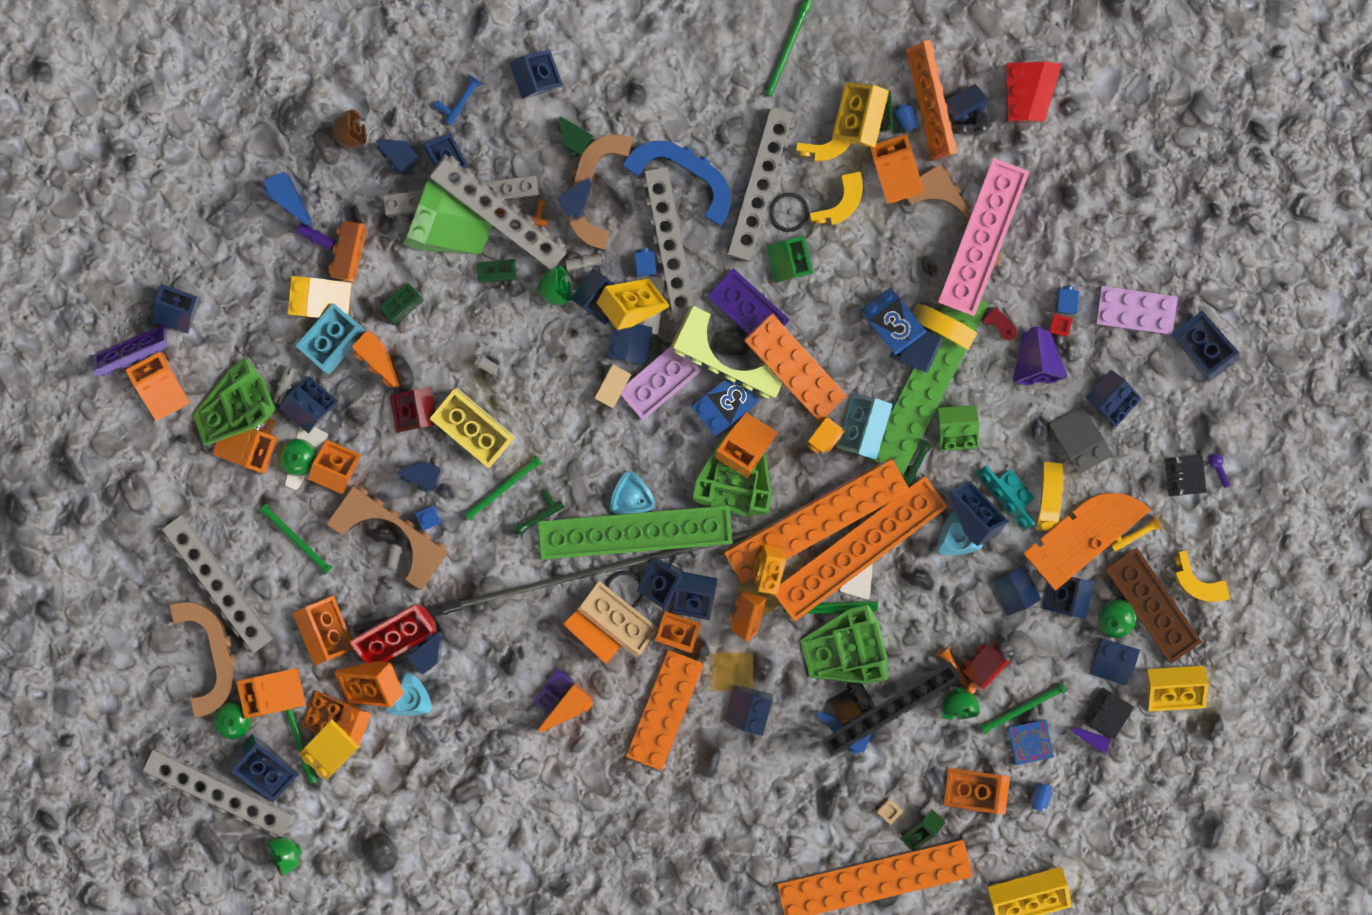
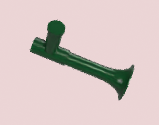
(925, 447)
(552, 509)

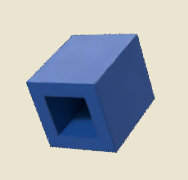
(645, 262)
(1067, 300)
(428, 518)

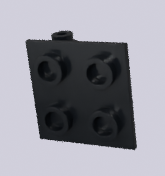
(980, 125)
(1185, 475)
(851, 703)
(1108, 713)

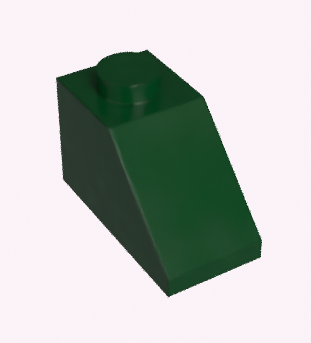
(574, 137)
(923, 830)

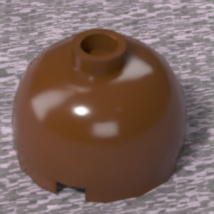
(348, 130)

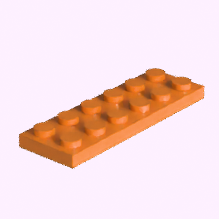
(931, 100)
(795, 368)
(665, 710)

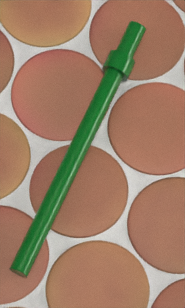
(804, 7)
(300, 744)

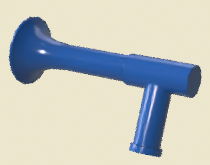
(452, 114)

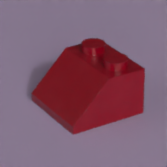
(413, 409)

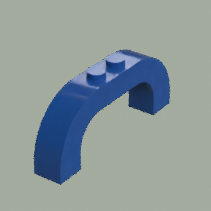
(684, 158)

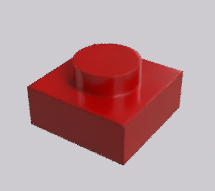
(1060, 325)

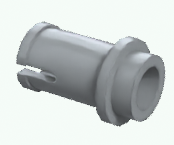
(486, 365)
(394, 555)

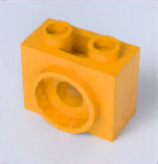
(825, 436)
(769, 569)

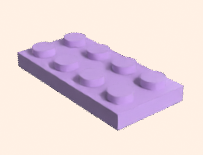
(1136, 310)
(659, 382)

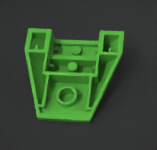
(446, 224)
(234, 405)
(725, 487)
(847, 648)

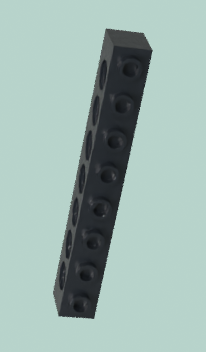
(889, 710)

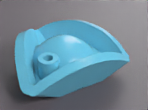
(631, 496)
(953, 539)
(414, 700)

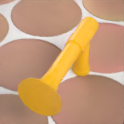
(1122, 542)

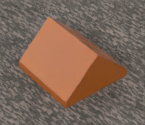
(677, 632)

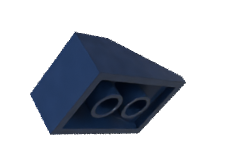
(1206, 346)
(976, 514)
(262, 768)

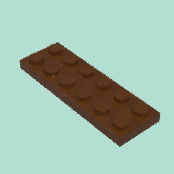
(1153, 605)

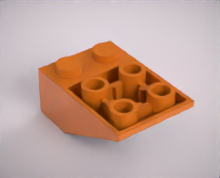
(897, 169)
(375, 353)
(158, 386)
(745, 445)
(249, 449)
(271, 693)
(347, 716)

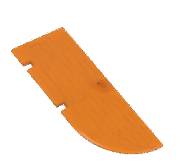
(1078, 541)

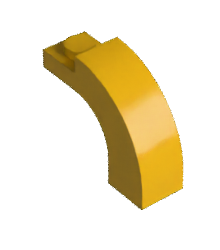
(823, 152)
(852, 194)
(944, 326)
(1050, 496)
(1209, 592)

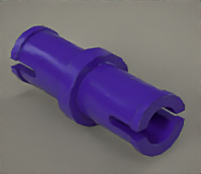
(315, 236)

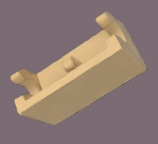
(612, 386)

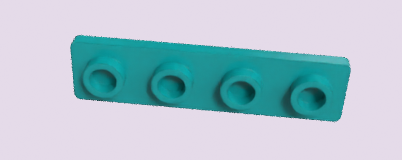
(1010, 493)

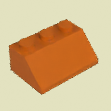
(348, 251)
(323, 630)
(592, 636)

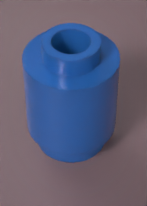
(905, 117)
(1040, 796)

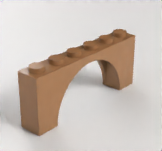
(940, 188)
(426, 553)

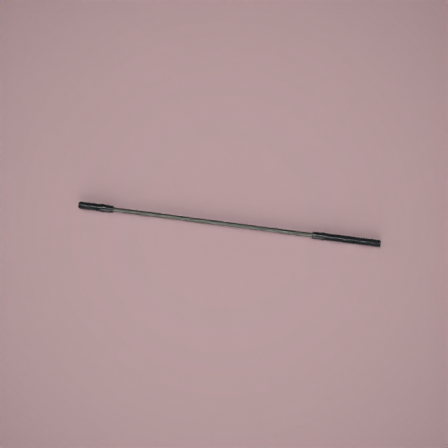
(457, 605)

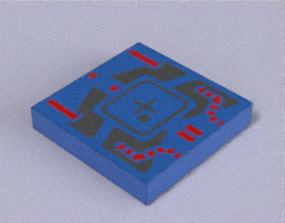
(1030, 742)

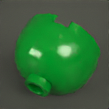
(554, 287)
(296, 457)
(1116, 618)
(960, 705)
(230, 720)
(285, 854)

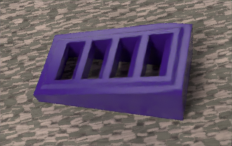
(1097, 741)

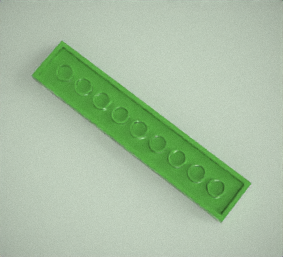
(922, 396)
(635, 532)

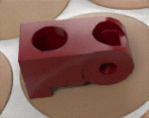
(998, 320)

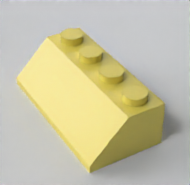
(472, 427)

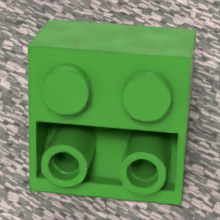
(958, 427)

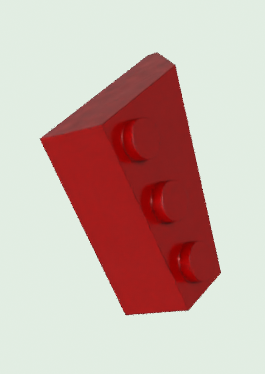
(1029, 90)

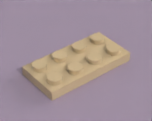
(617, 619)

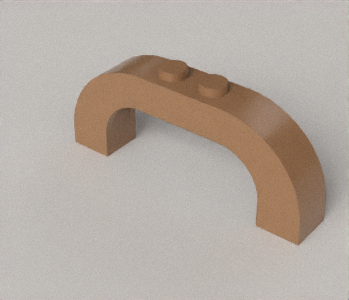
(604, 146)
(222, 657)

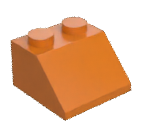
(334, 466)
(748, 615)

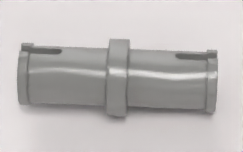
(585, 262)
(284, 385)

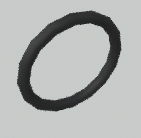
(784, 228)
(629, 574)

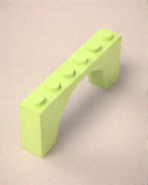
(692, 341)

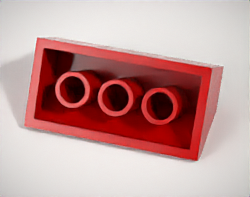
(395, 634)

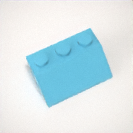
(331, 338)
(864, 425)

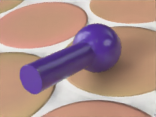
(1216, 462)

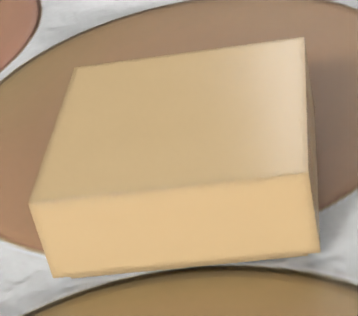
(889, 811)

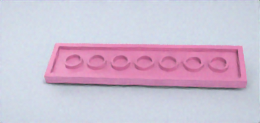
(983, 237)

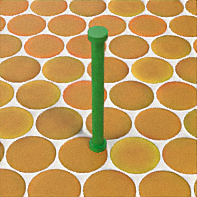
(502, 488)
(296, 539)
(1022, 708)

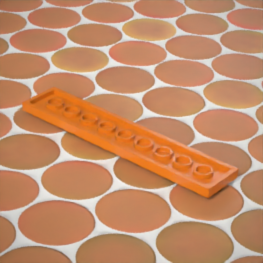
(821, 517)
(859, 549)
(875, 879)

